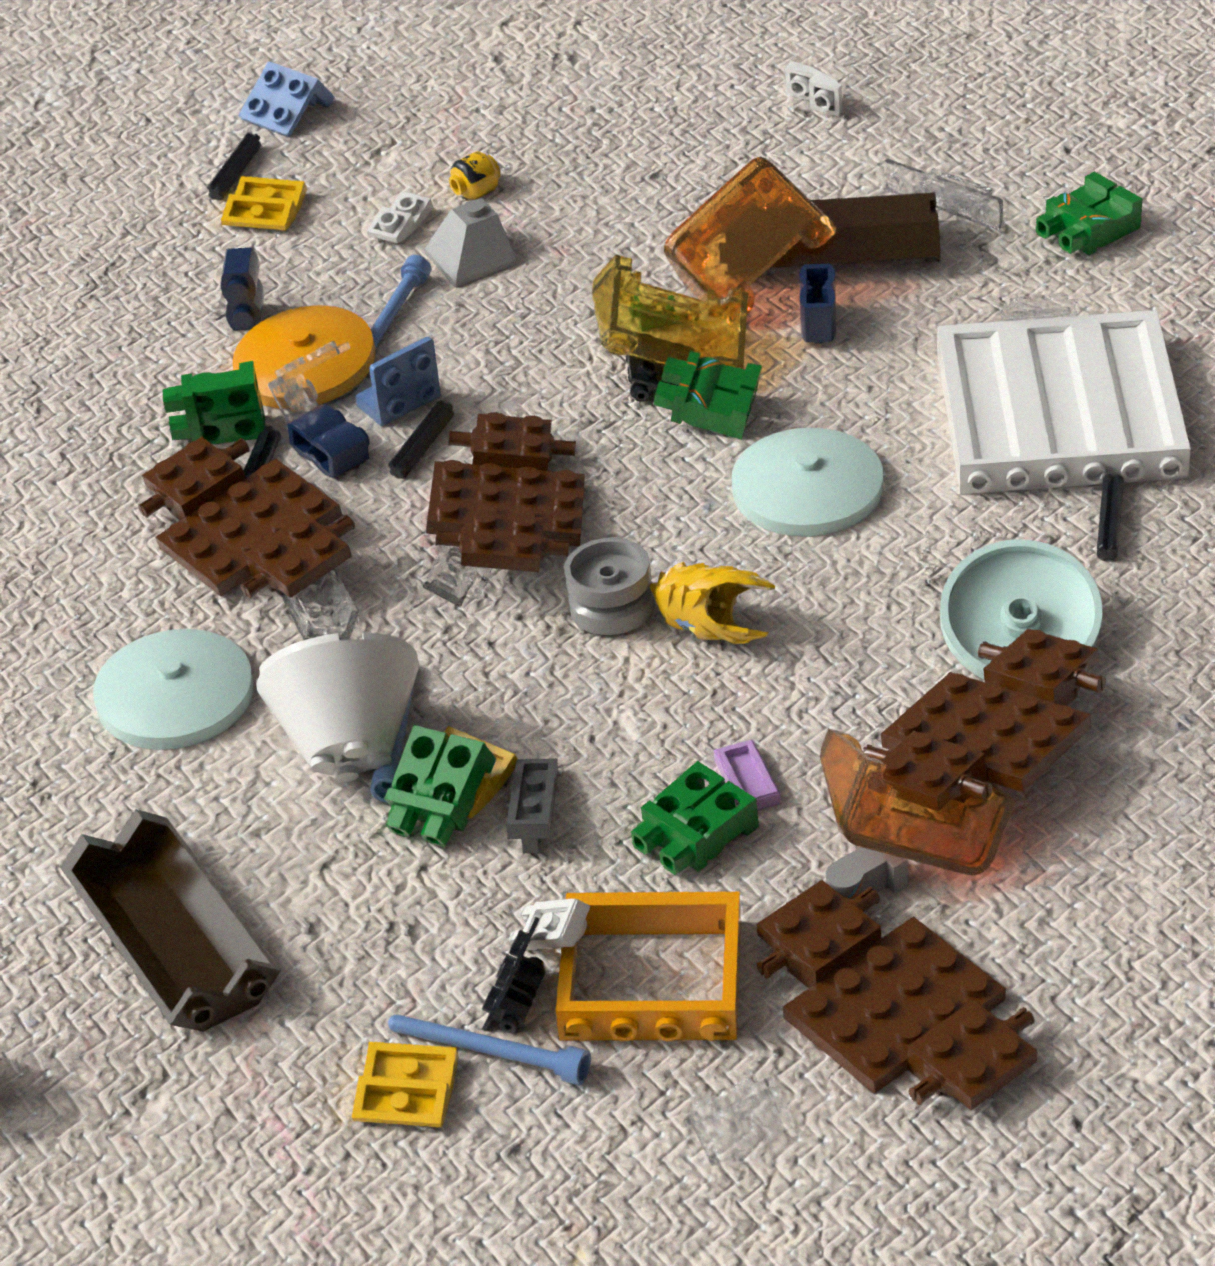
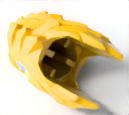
(704, 598)

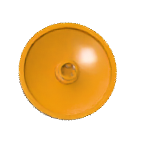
(301, 332)

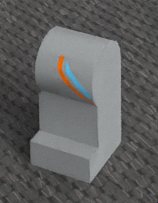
(867, 869)

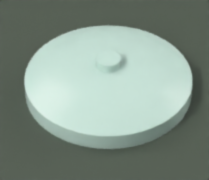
(807, 482)
(1014, 589)
(173, 689)

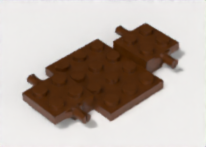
(506, 503)
(244, 525)
(993, 728)
(893, 999)

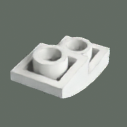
(815, 86)
(402, 218)

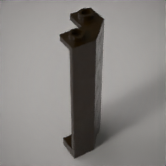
(874, 231)
(171, 923)

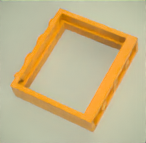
(654, 1020)

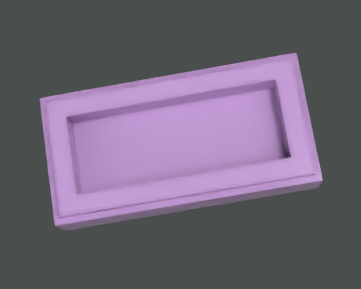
(747, 770)

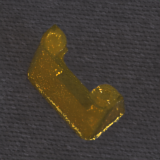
(662, 324)

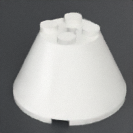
(341, 699)

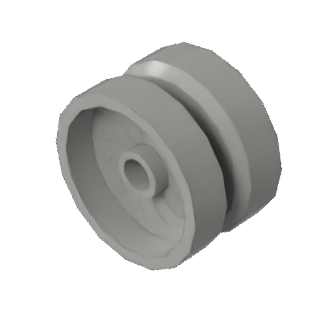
(609, 586)

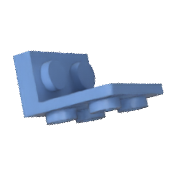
(282, 98)
(401, 382)

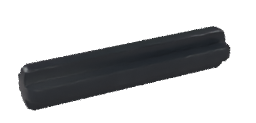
(234, 166)
(421, 439)
(262, 450)
(1110, 517)

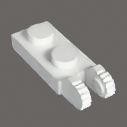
(559, 923)

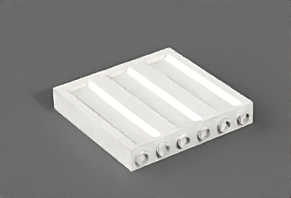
(1061, 402)

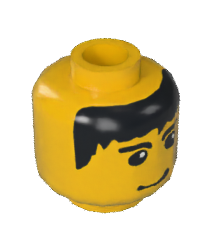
(474, 175)

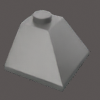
(470, 244)

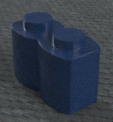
(242, 288)
(817, 303)
(329, 440)

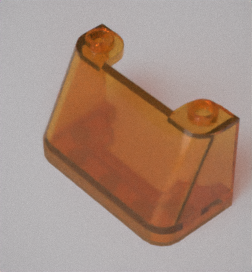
(744, 231)
(870, 816)

